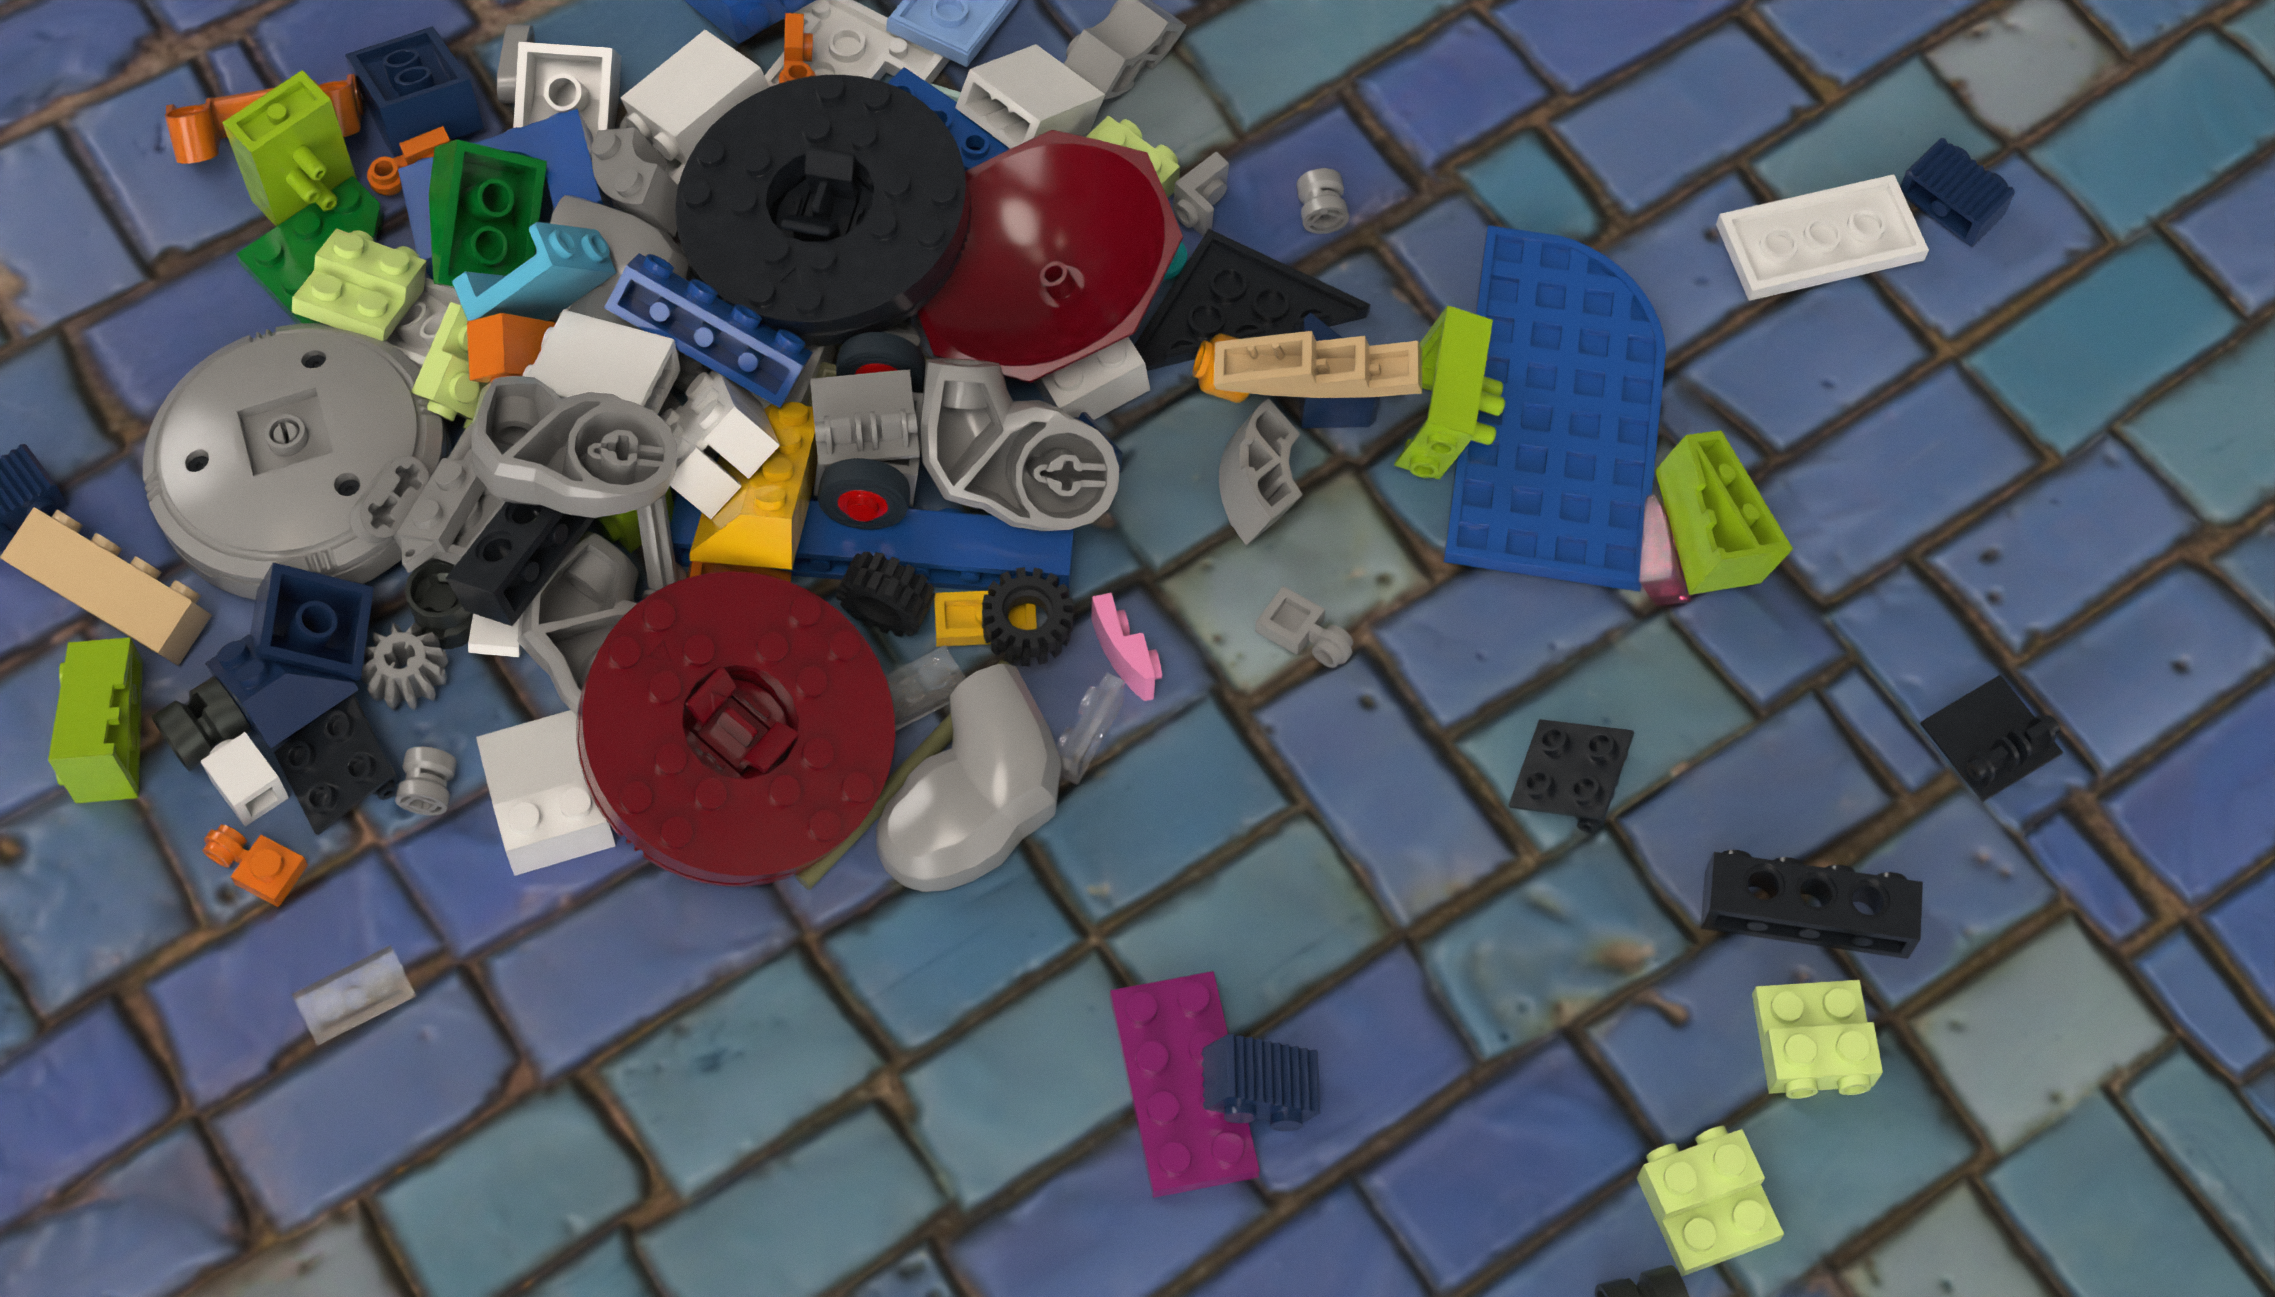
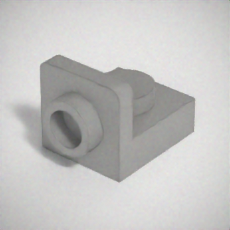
(1199, 191)

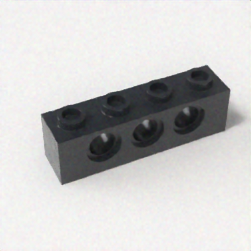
(514, 559)
(1786, 917)

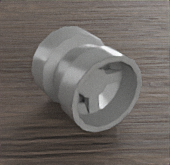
(1323, 206)
(426, 781)

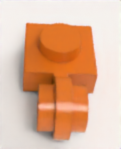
(797, 49)
(383, 171)
(264, 870)

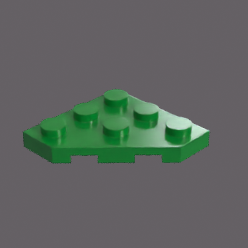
(287, 253)

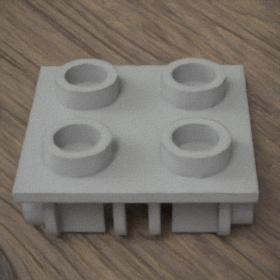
(864, 417)

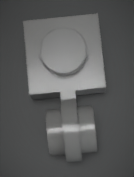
(1295, 620)

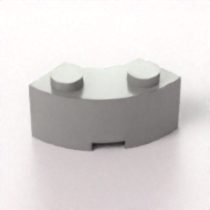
(1122, 44)
(635, 176)
(1257, 473)

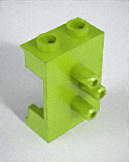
(290, 149)
(1454, 372)

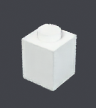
(244, 778)

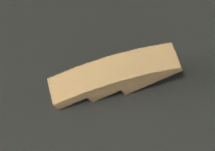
(1317, 369)

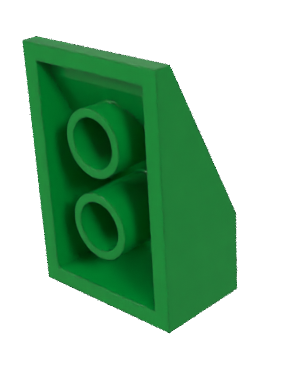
(482, 209)

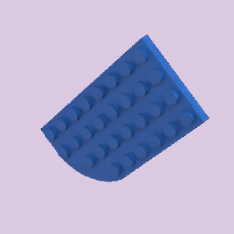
(1578, 421)

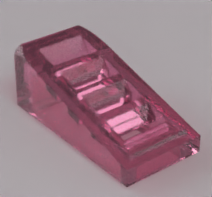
(1660, 564)

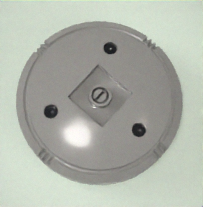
(277, 446)

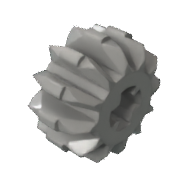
(410, 648)

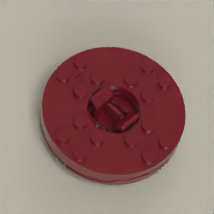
(735, 728)

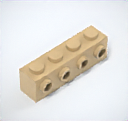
(106, 585)

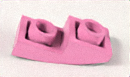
(1125, 651)

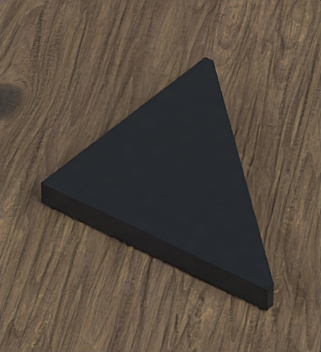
(1238, 295)

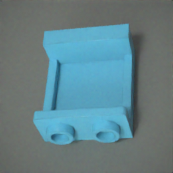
(564, 269)

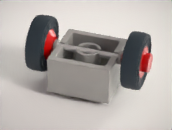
(864, 490)

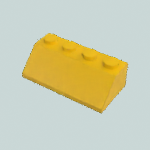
(768, 512)

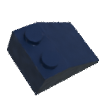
(415, 88)

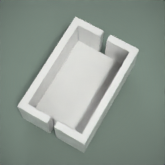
(713, 421)

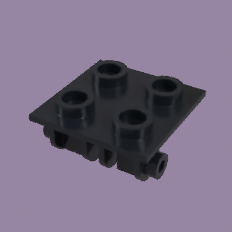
(1993, 737)
(336, 764)
(1572, 771)

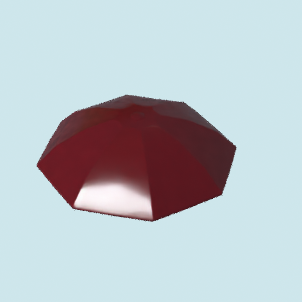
(1055, 257)

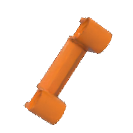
(199, 128)

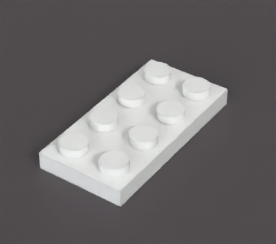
(1821, 237)

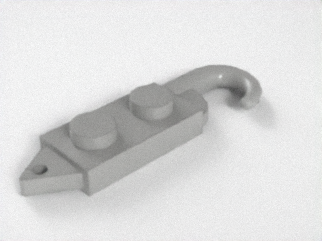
(441, 506)

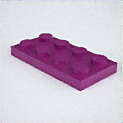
(1161, 1045)

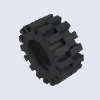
(885, 594)
(1022, 642)

